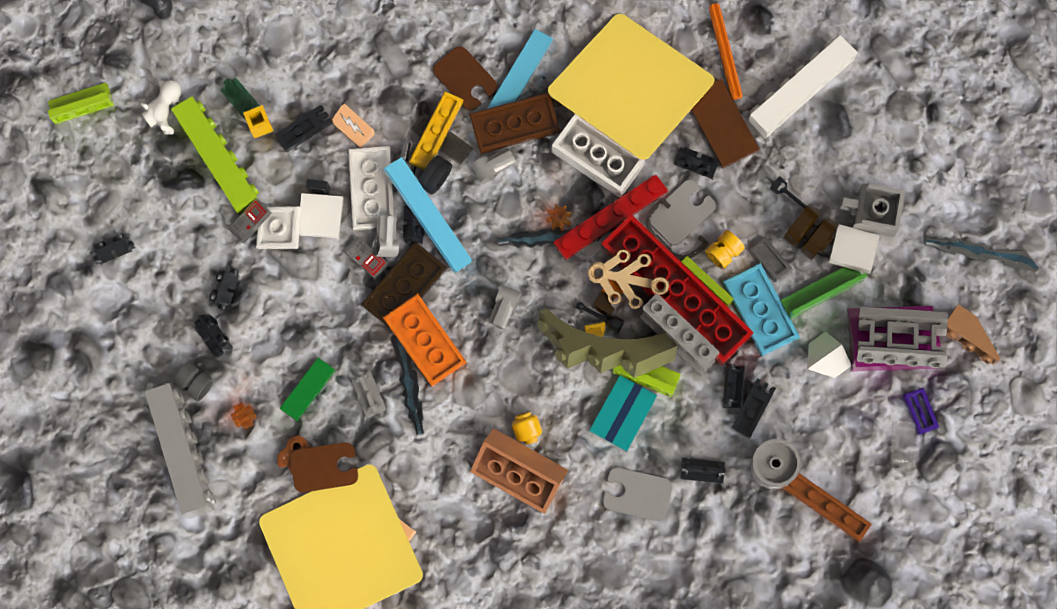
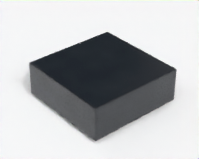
(318, 186)

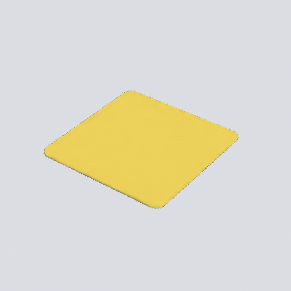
(631, 86)
(341, 546)

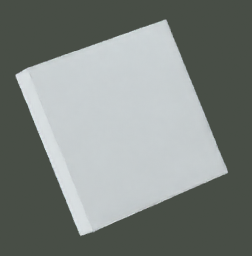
(320, 215)
(280, 229)
(854, 249)

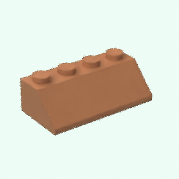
(518, 470)

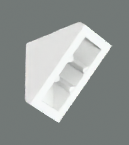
(827, 356)

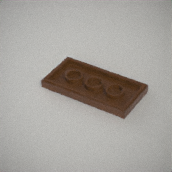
(514, 123)
(724, 126)

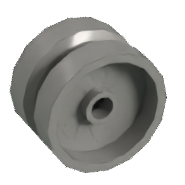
(775, 477)

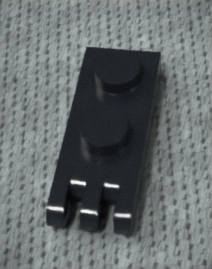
(303, 128)
(752, 409)

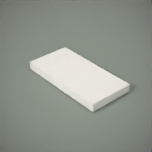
(370, 186)

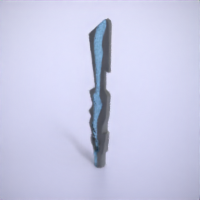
(981, 252)

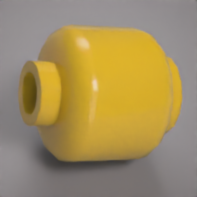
(526, 427)

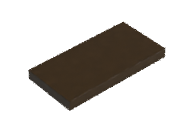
(412, 274)

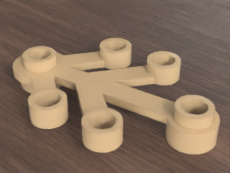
(625, 278)

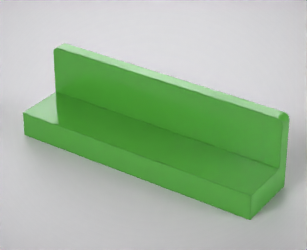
(822, 291)

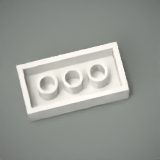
(597, 156)

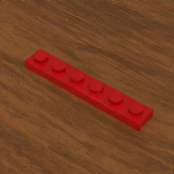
(610, 217)

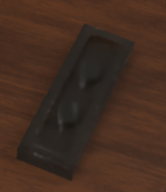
(452, 145)

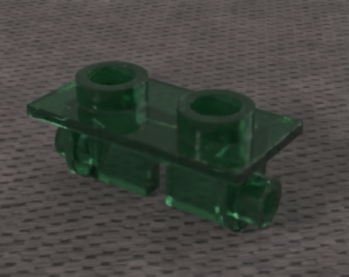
(238, 96)

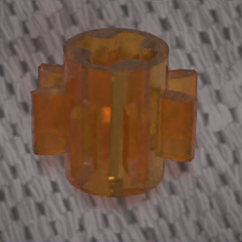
(563, 214)
(243, 415)

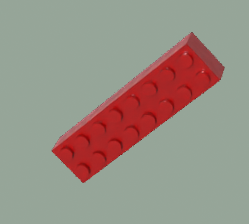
(685, 292)

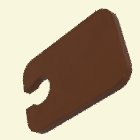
(462, 73)
(318, 469)

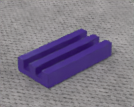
(927, 428)

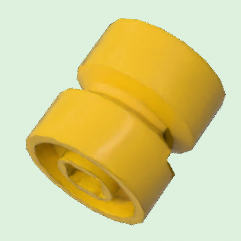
(726, 247)

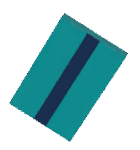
(623, 413)

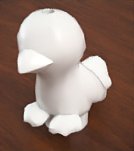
(158, 110)

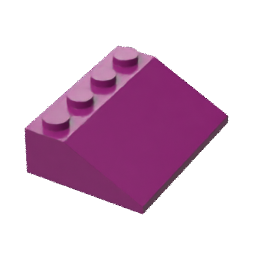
(897, 338)

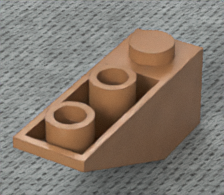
(968, 330)

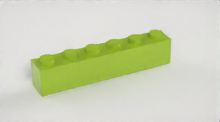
(213, 152)

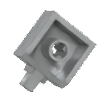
(866, 216)

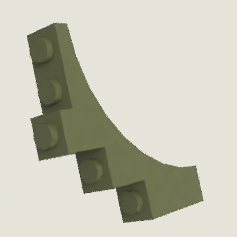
(603, 353)

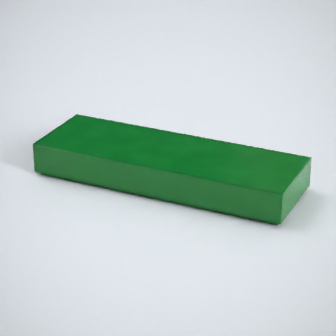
(307, 389)

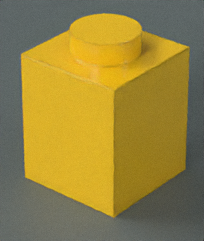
(258, 121)

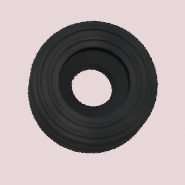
(435, 174)

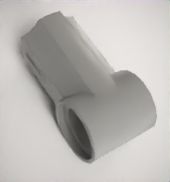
(489, 167)
(385, 242)
(506, 302)

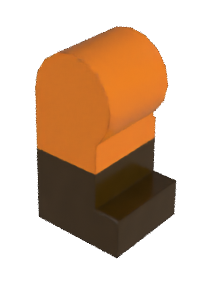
(602, 303)

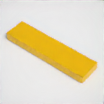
(436, 130)

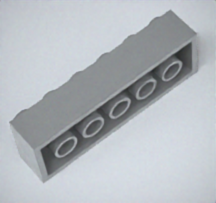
(180, 451)

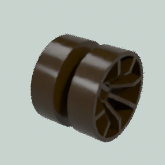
(816, 235)

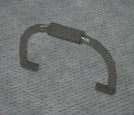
(649, 228)

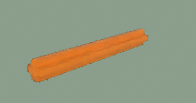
(725, 51)

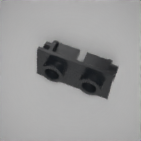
(688, 160)
(414, 230)
(119, 244)
(225, 280)
(218, 341)
(733, 386)
(702, 470)

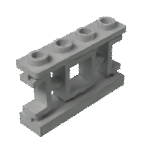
(902, 322)
(691, 344)

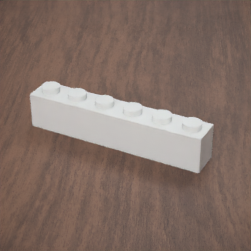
(801, 87)

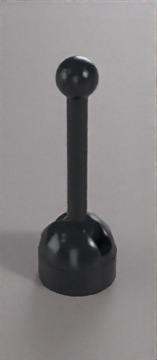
(780, 186)
(614, 323)

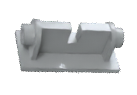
(368, 394)

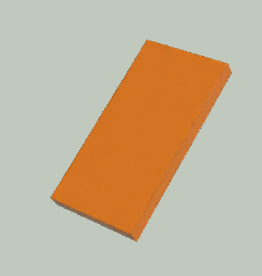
(424, 340)

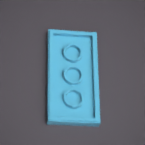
(761, 309)

